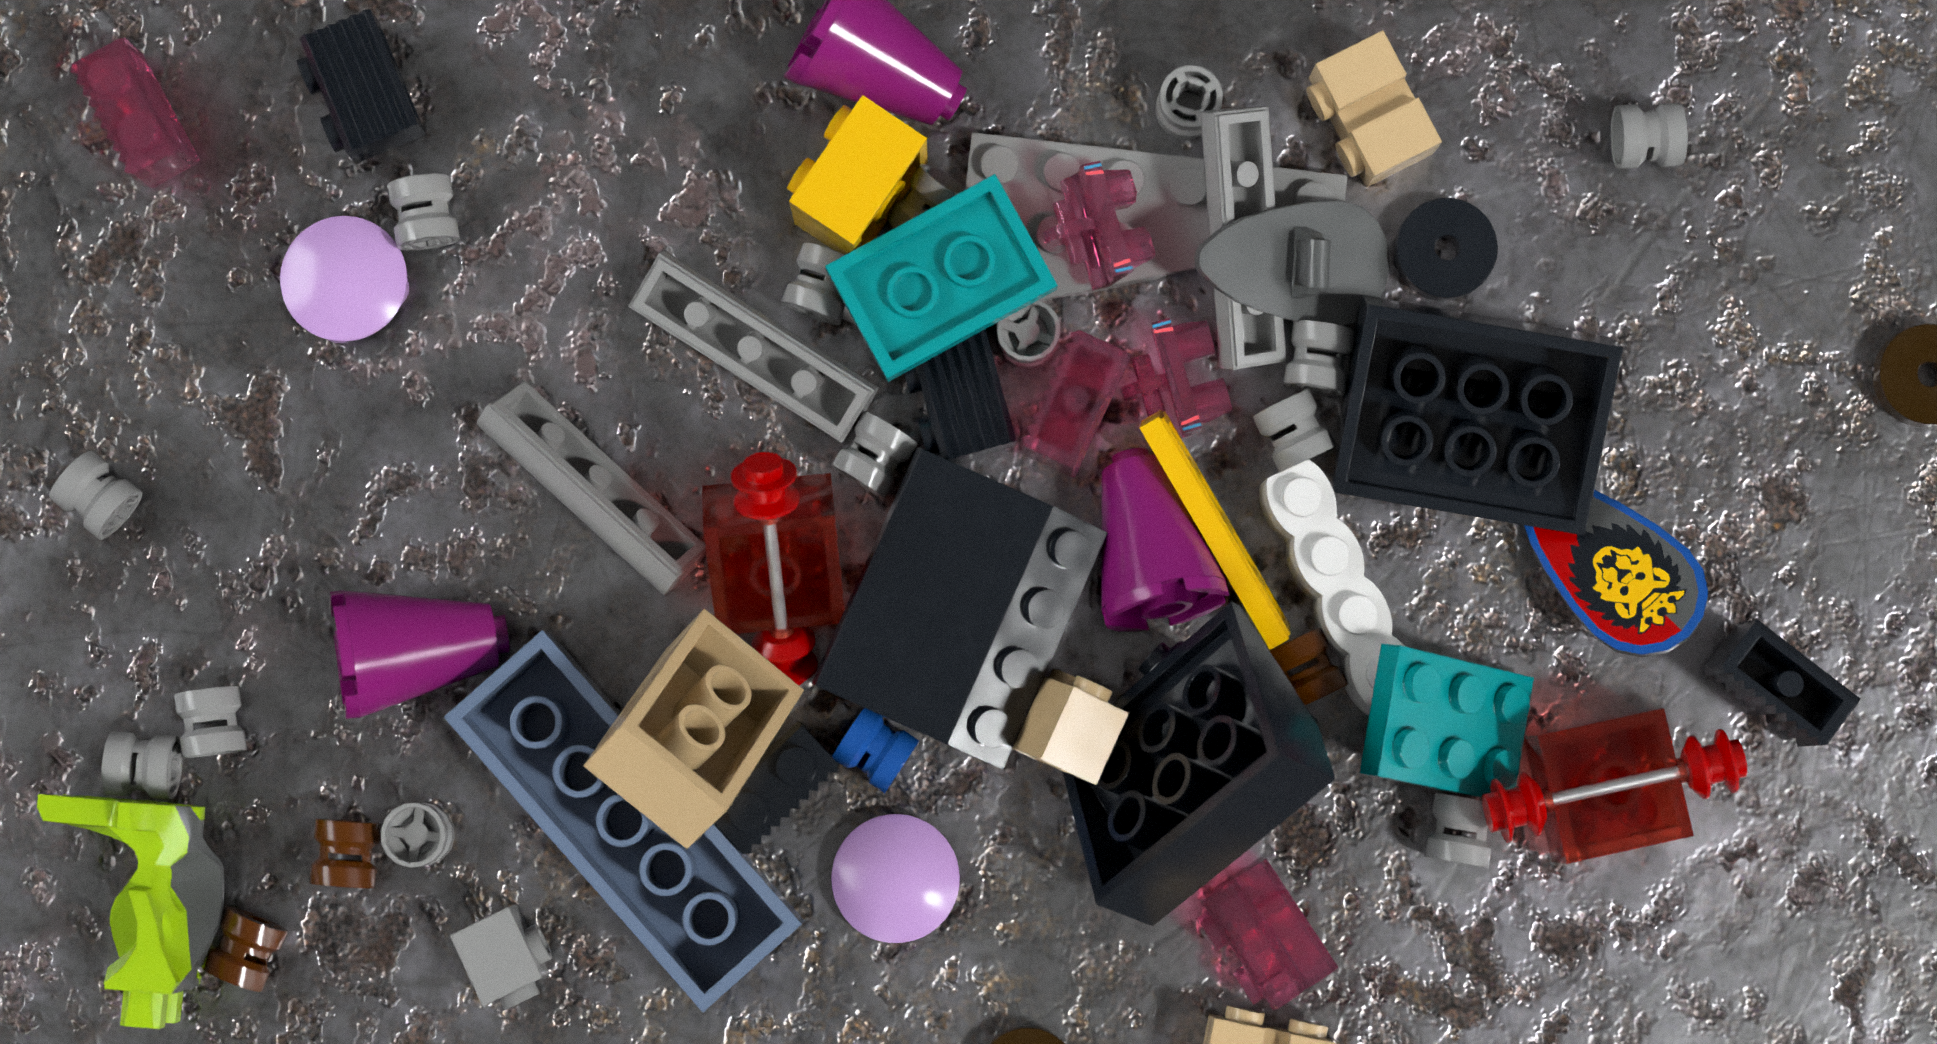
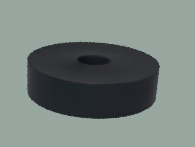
(1461, 225)

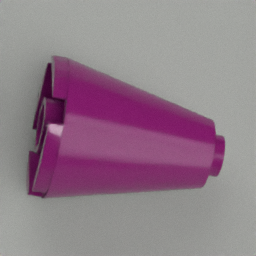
(879, 54)
(1153, 550)
(409, 646)

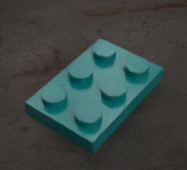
(941, 277)
(1445, 722)

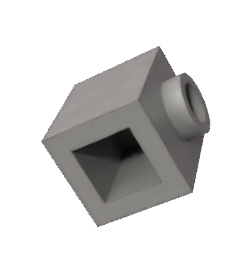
(503, 957)

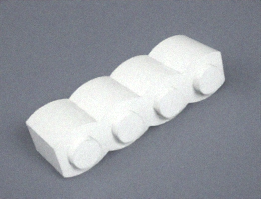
(1331, 572)

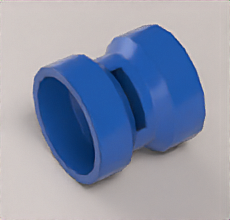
(875, 749)

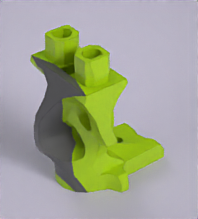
(166, 909)

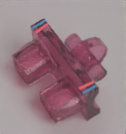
(1091, 226)
(1175, 348)

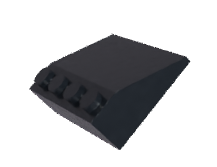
(1475, 414)
(960, 608)
(1198, 772)

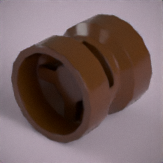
(1317, 679)
(345, 838)
(244, 949)

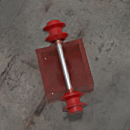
(774, 558)
(1611, 785)

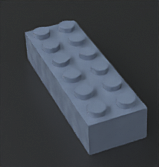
(694, 908)

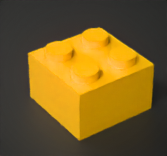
(856, 177)

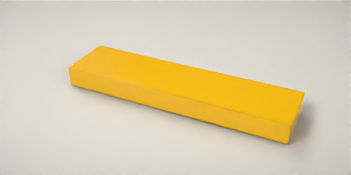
(1216, 528)

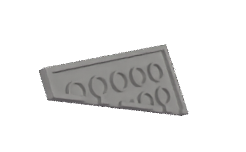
(1168, 199)

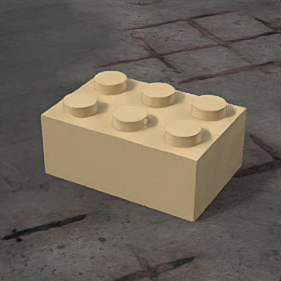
(694, 729)

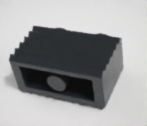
(360, 86)
(962, 402)
(1781, 684)
(776, 786)

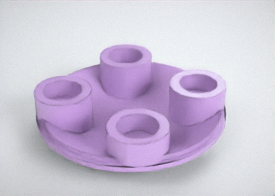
(343, 279)
(895, 878)

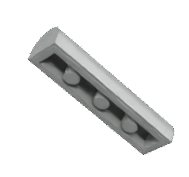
(1236, 186)
(753, 346)
(592, 486)

